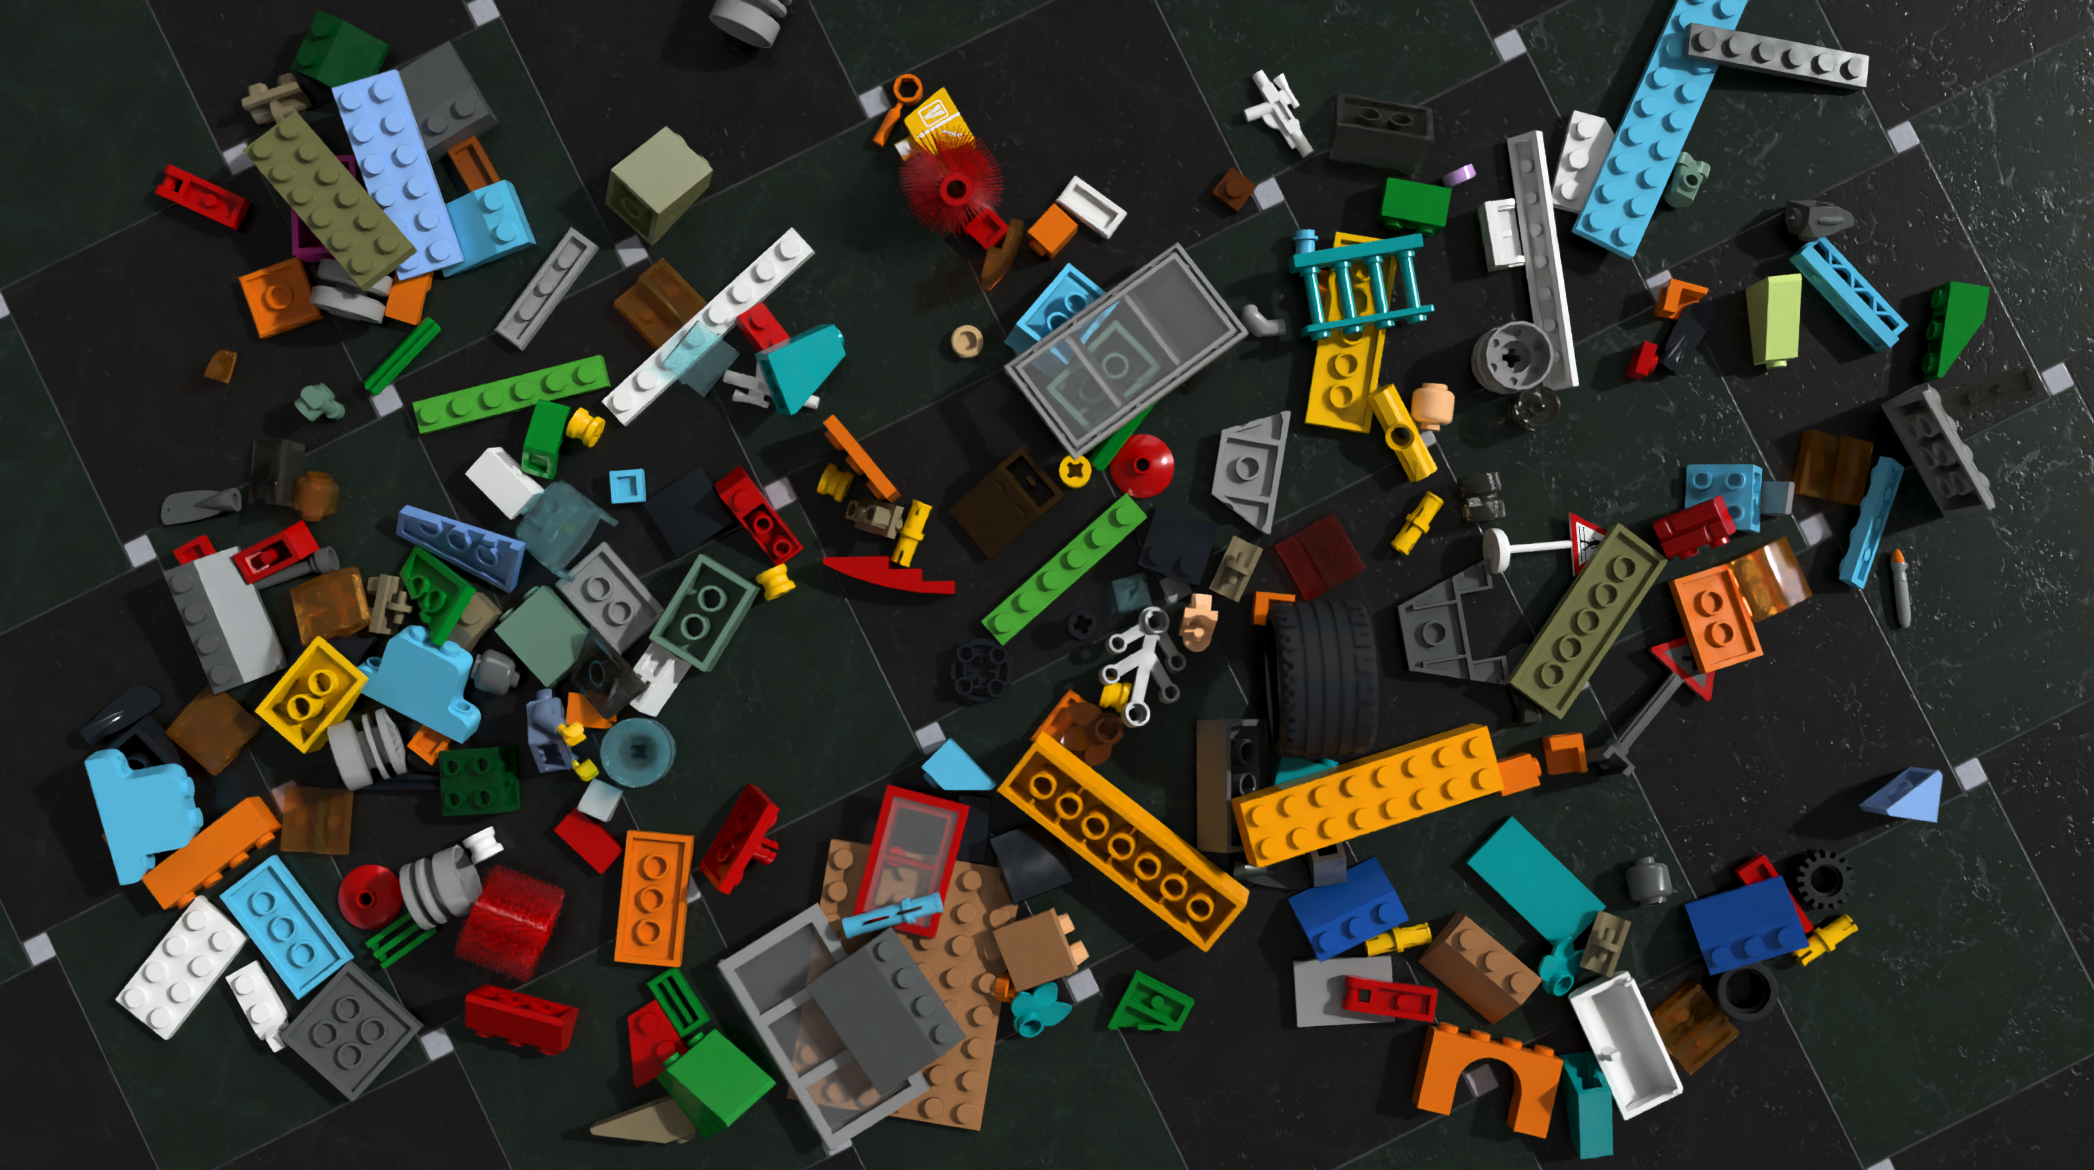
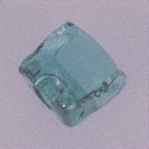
(560, 526)

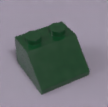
(337, 53)

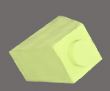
(1774, 319)

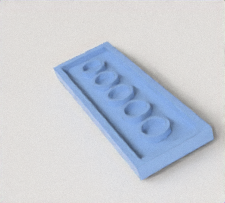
(398, 169)

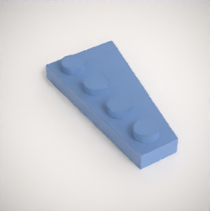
(468, 547)

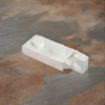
(260, 1003)

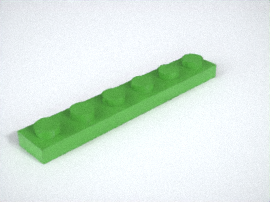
(511, 395)
(1064, 569)

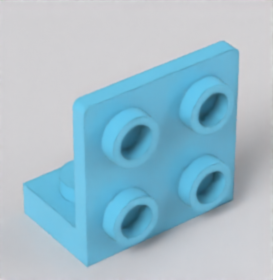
(1736, 483)

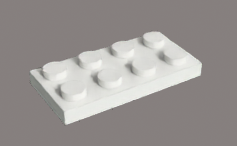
(183, 967)

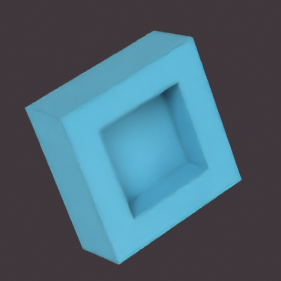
(627, 486)

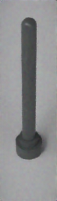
(322, 561)

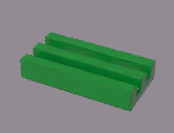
(380, 952)
(688, 993)

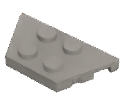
(1251, 468)

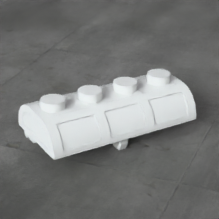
(1625, 1043)

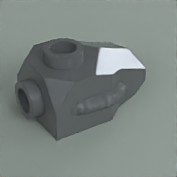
(1816, 219)

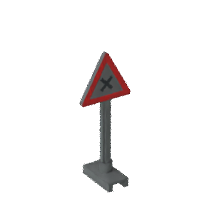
(1679, 660)

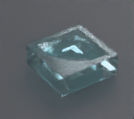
(1132, 593)

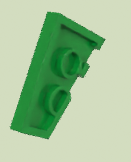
(438, 592)

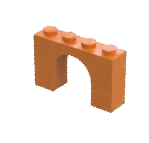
(1450, 1051)

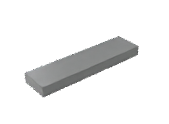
(547, 288)

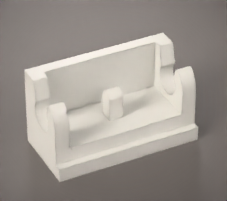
(1500, 235)
(504, 482)
(661, 674)

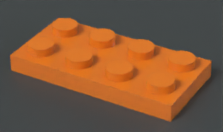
(654, 898)

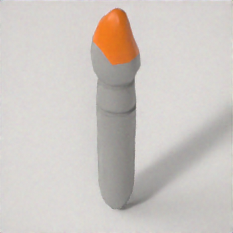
(1901, 591)

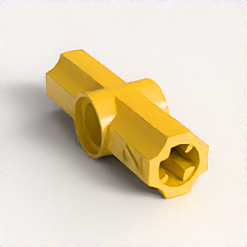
(1393, 414)

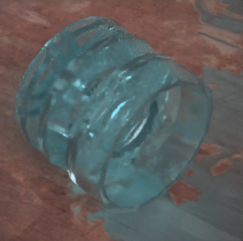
(619, 751)

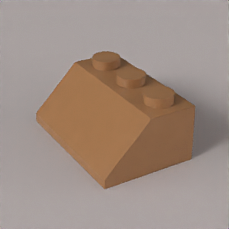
(1479, 969)

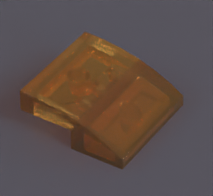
(1000, 260)
(659, 303)
(1832, 468)
(1769, 579)
(330, 605)
(213, 729)
(316, 820)
(1693, 1027)

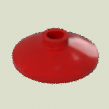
(1142, 483)
(385, 895)

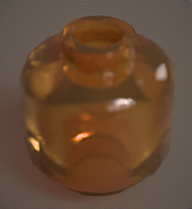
(315, 495)

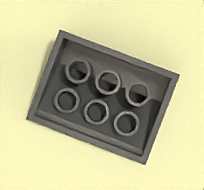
(445, 101)
(885, 1011)

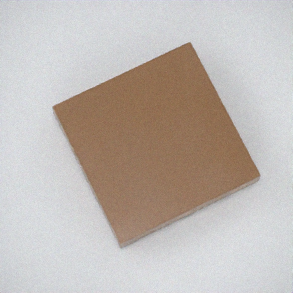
(1035, 950)

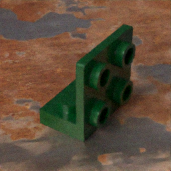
(479, 781)

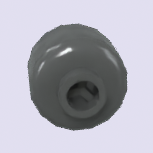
(495, 672)
(1648, 882)

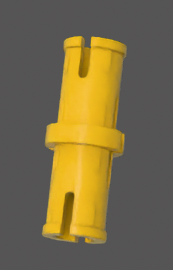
(1417, 523)
(911, 533)
(1398, 939)
(1825, 939)

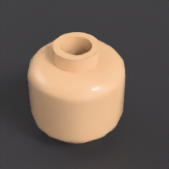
(1432, 406)

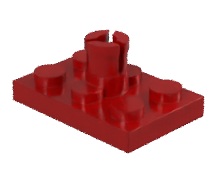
(741, 840)

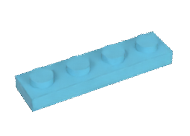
(1871, 523)

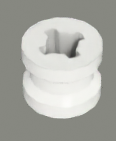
(483, 845)

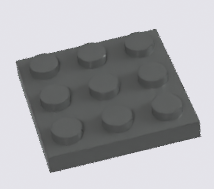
(351, 1031)

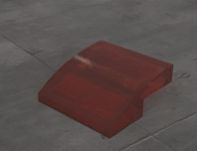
(1320, 557)

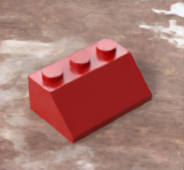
(520, 1018)

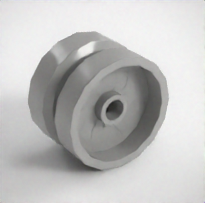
(347, 297)

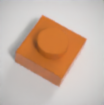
(428, 744)

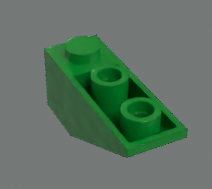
(1955, 319)

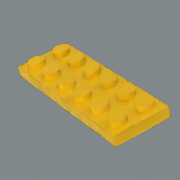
(1348, 365)

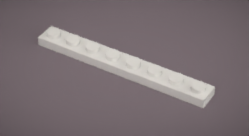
(1542, 254)
(718, 315)

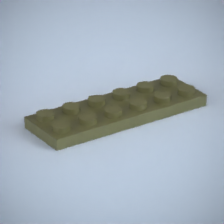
(330, 201)
(1587, 621)

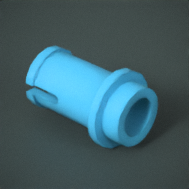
(1305, 241)

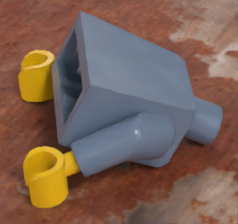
(552, 739)

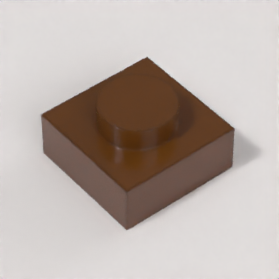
(1234, 190)

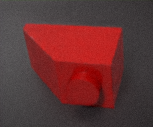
(276, 552)

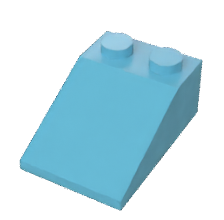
(488, 226)
(1057, 304)

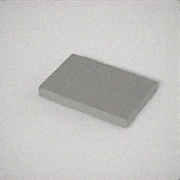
(612, 598)
(1321, 989)

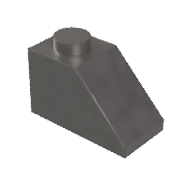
(1327, 865)

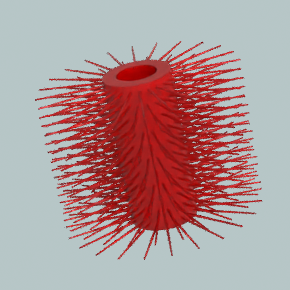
(950, 180)
(510, 923)

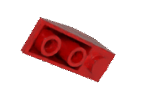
(758, 516)

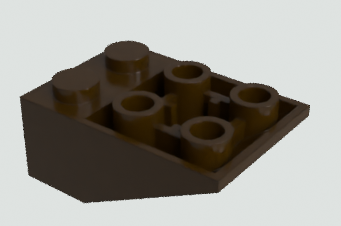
(1006, 502)

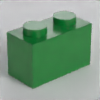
(1413, 206)

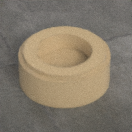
(967, 341)

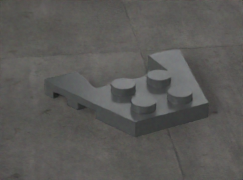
(1436, 631)

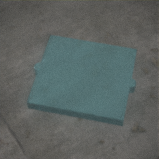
(700, 358)

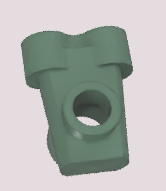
(1686, 180)
(318, 400)

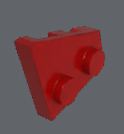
(652, 1042)

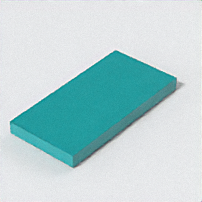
(1534, 882)

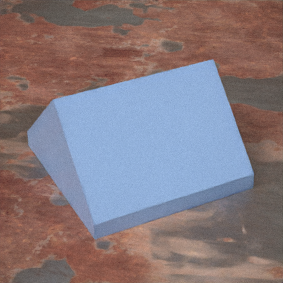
(1909, 795)

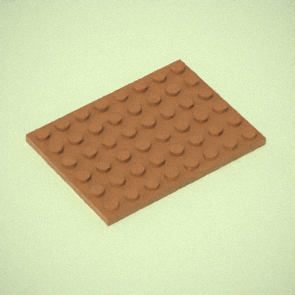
(959, 966)

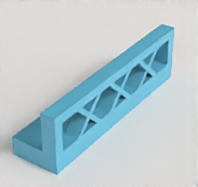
(1843, 295)

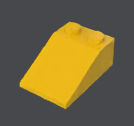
(313, 696)

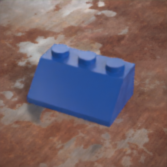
(1348, 912)
(1746, 925)

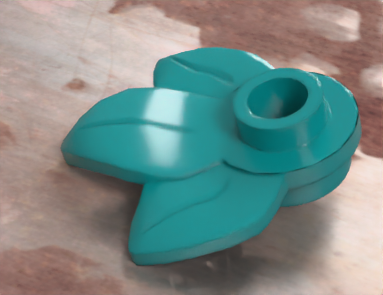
(1560, 967)
(1038, 1010)

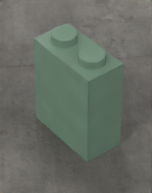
(544, 635)

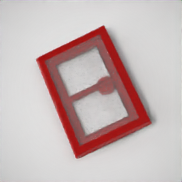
(912, 854)

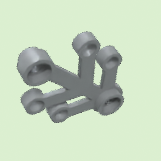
(1146, 663)

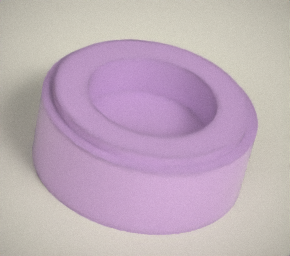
(1458, 176)

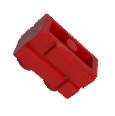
(1694, 527)

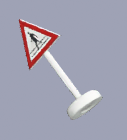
(1583, 541)

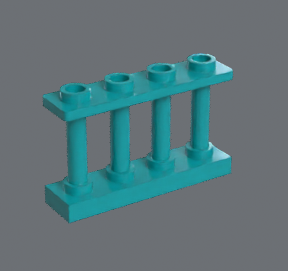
(1371, 255)

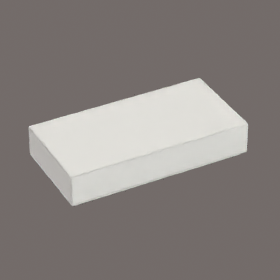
(1091, 207)

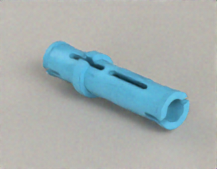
(930, 905)

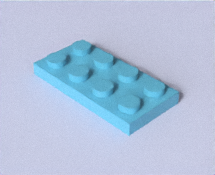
(286, 926)

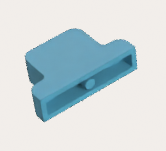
(424, 682)
(142, 810)

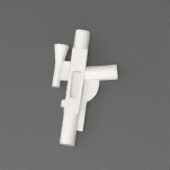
(1276, 113)
(757, 389)

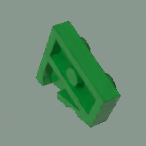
(1150, 1005)

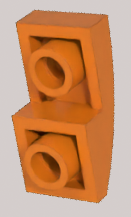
(408, 298)

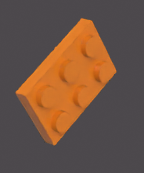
(860, 460)
(1715, 619)

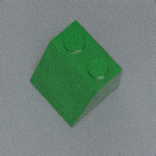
(713, 1082)

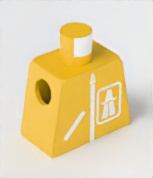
(935, 111)

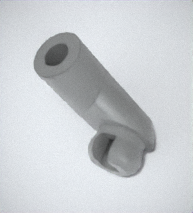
(1258, 325)

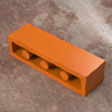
(211, 853)

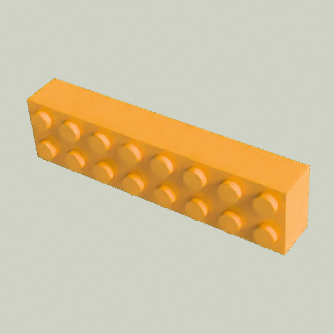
(1367, 794)
(1124, 842)

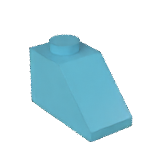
(955, 770)

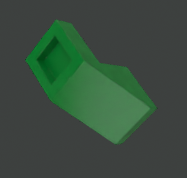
(544, 439)

